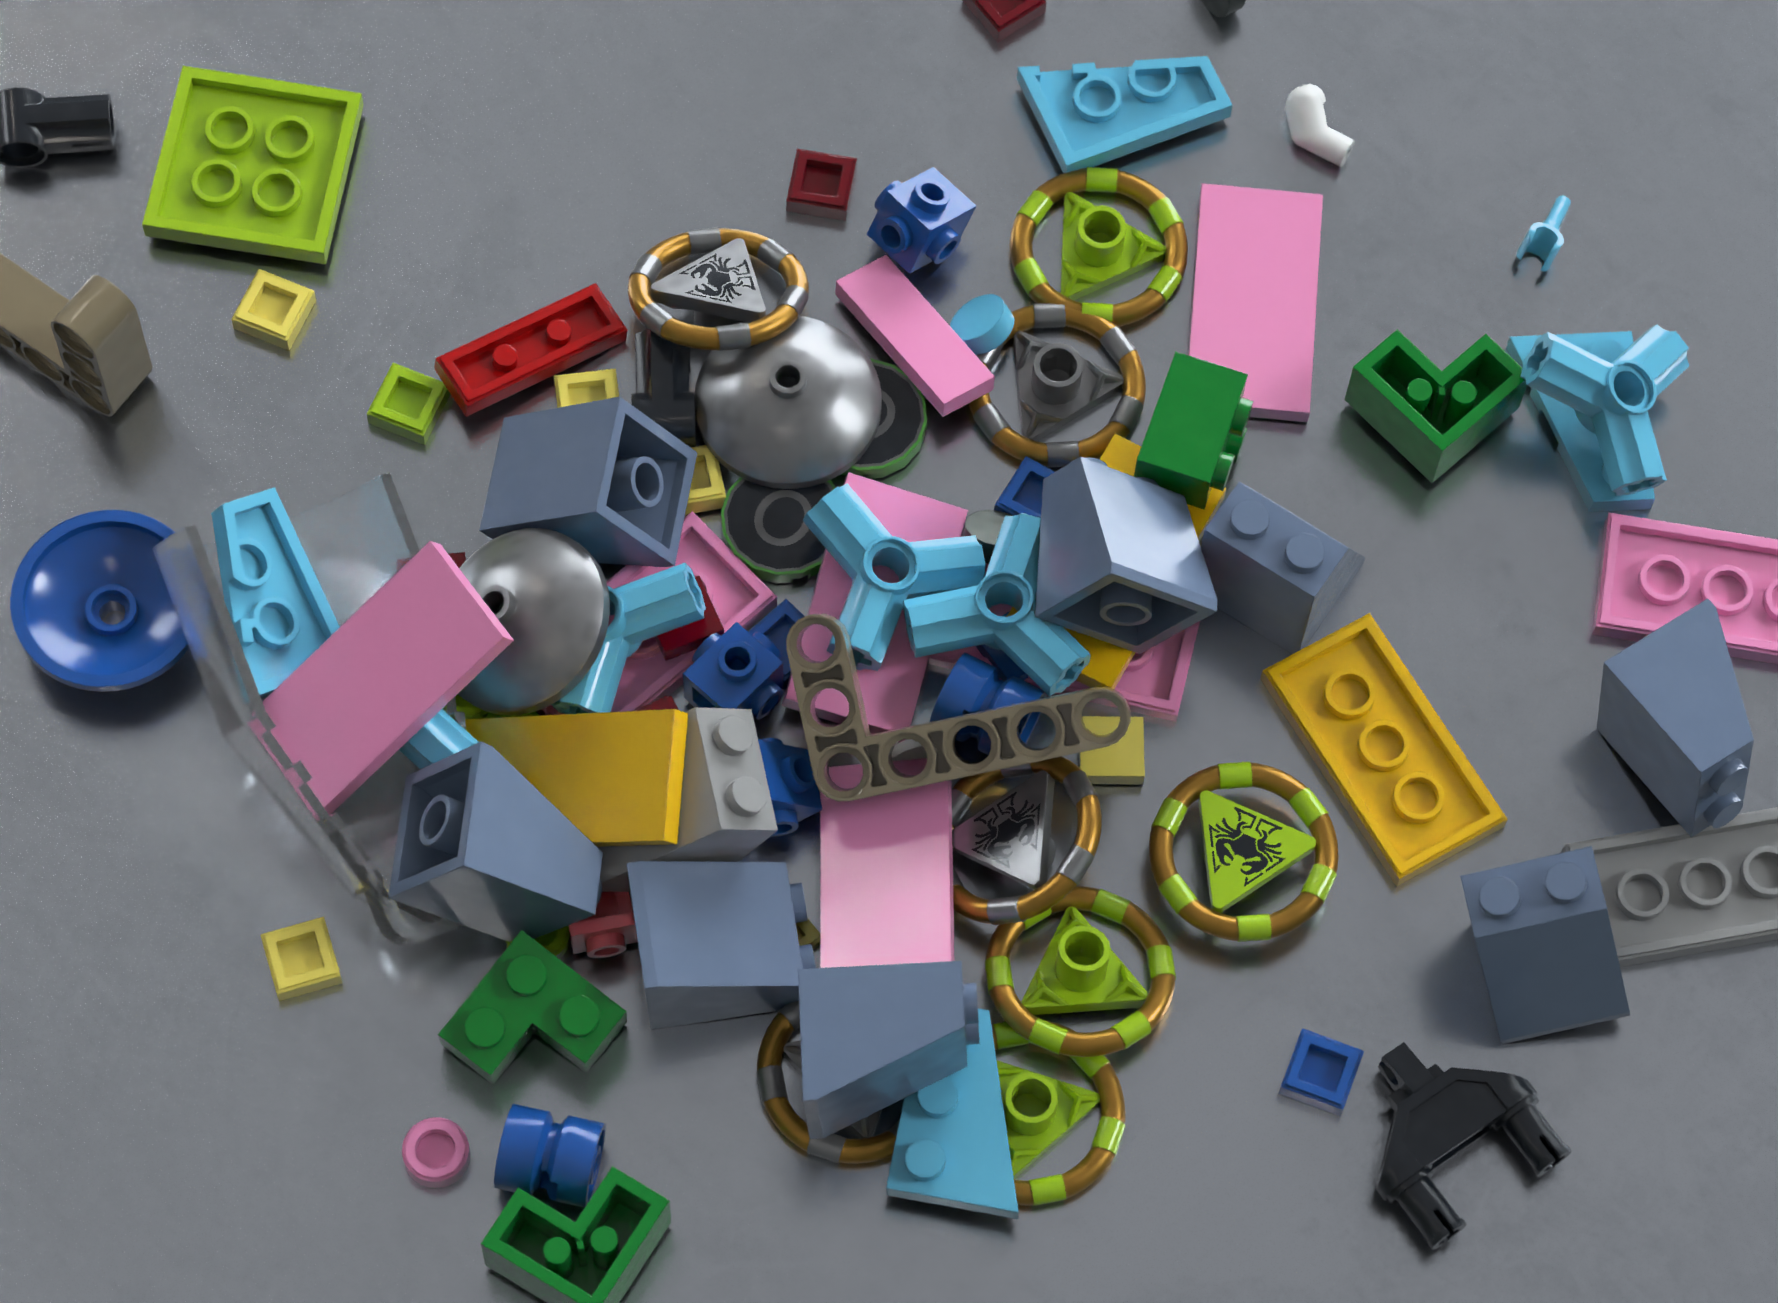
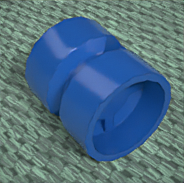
(976, 688)
(549, 1155)

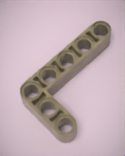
(81, 343)
(936, 737)

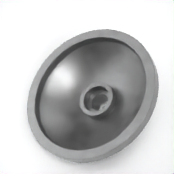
(796, 432)
(551, 609)

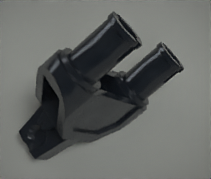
(1441, 1117)

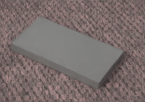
(1690, 893)

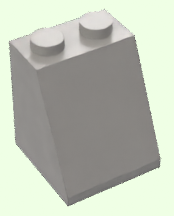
(723, 798)

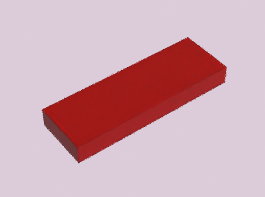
(530, 349)

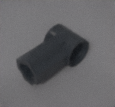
(44, 126)
(664, 385)

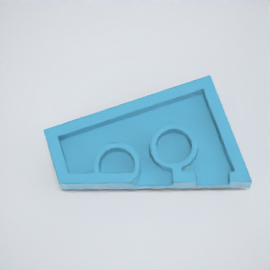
(1115, 111)
(1576, 443)
(269, 588)
(956, 1140)

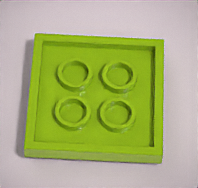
(253, 165)

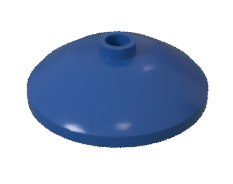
(80, 576)

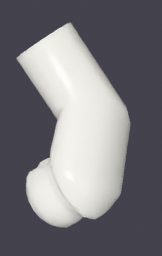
(1309, 126)

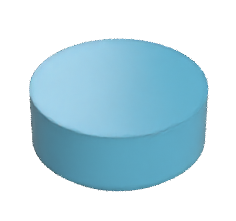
(983, 323)

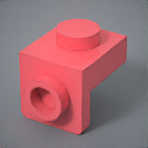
(608, 929)

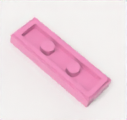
(914, 335)

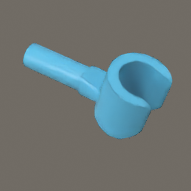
(1545, 237)

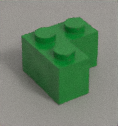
(1433, 412)
(1195, 429)
(528, 995)
(583, 1258)

